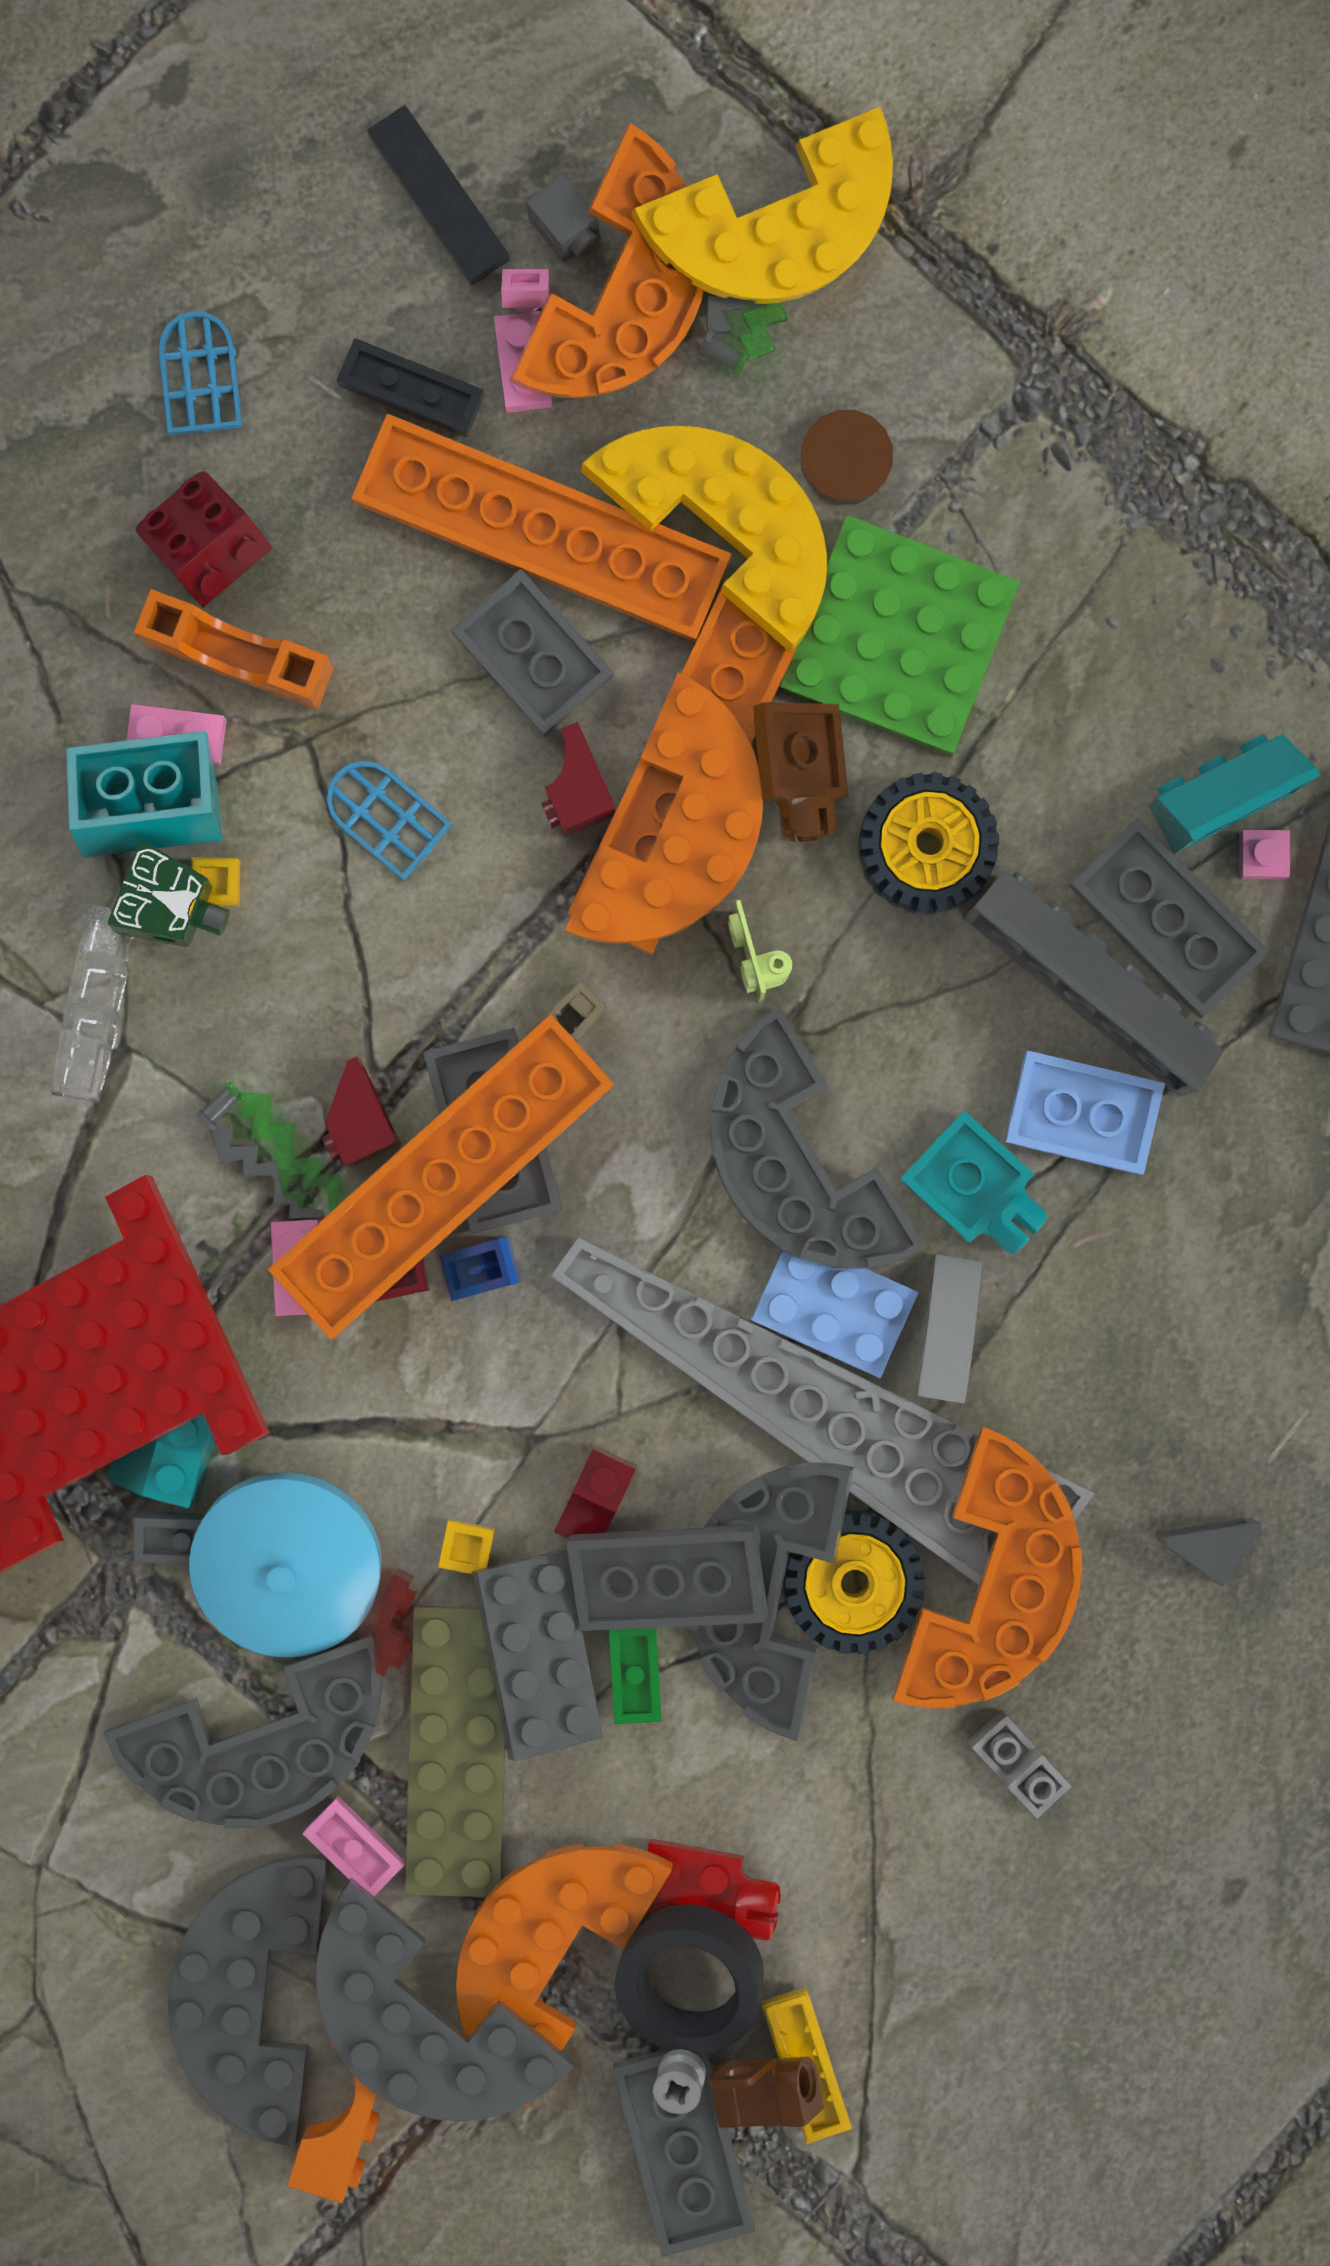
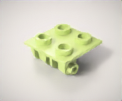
(758, 971)

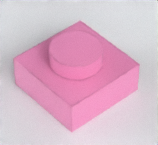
(524, 289)
(1264, 854)

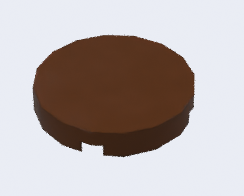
(846, 456)

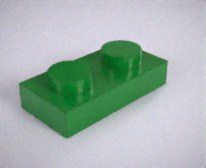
(635, 1675)

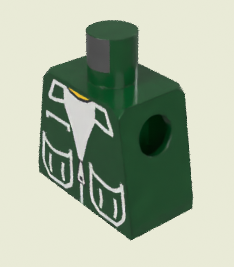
(164, 901)

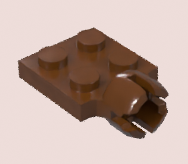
(801, 765)

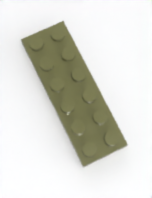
(453, 1758)

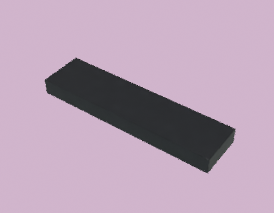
(438, 195)

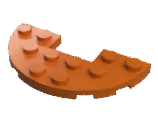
(641, 307)
(703, 838)
(1023, 1591)
(534, 1919)

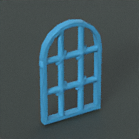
(212, 388)
(404, 817)

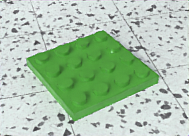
(901, 636)

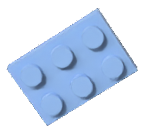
(1084, 1112)
(836, 1310)

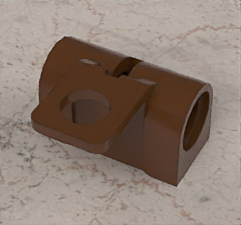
(766, 2092)

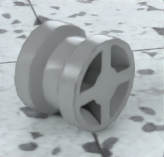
(685, 2070)

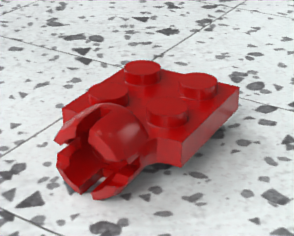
(717, 1882)

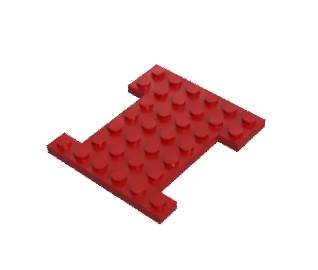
(108, 1366)

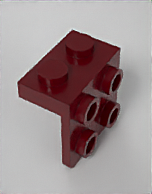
(203, 537)

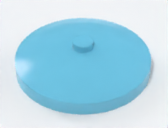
(285, 1564)

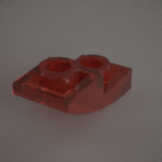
(390, 1634)

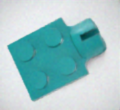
(976, 1185)

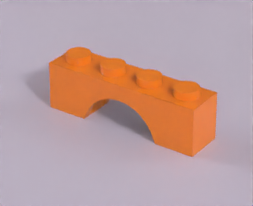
(255, 660)
(330, 2149)

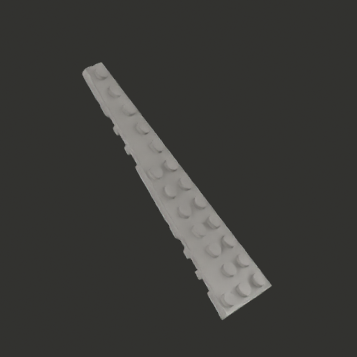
(901, 1454)

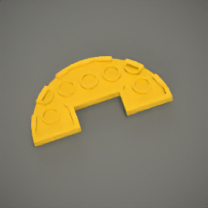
(792, 243)
(742, 499)

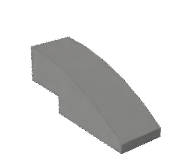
(949, 1329)

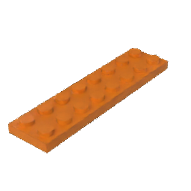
(540, 528)
(742, 670)
(441, 1177)

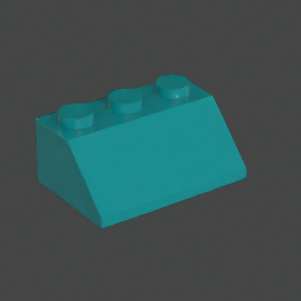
(1231, 790)
(143, 791)
(169, 1466)

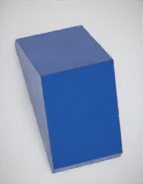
(480, 1268)

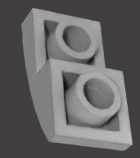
(1019, 1763)

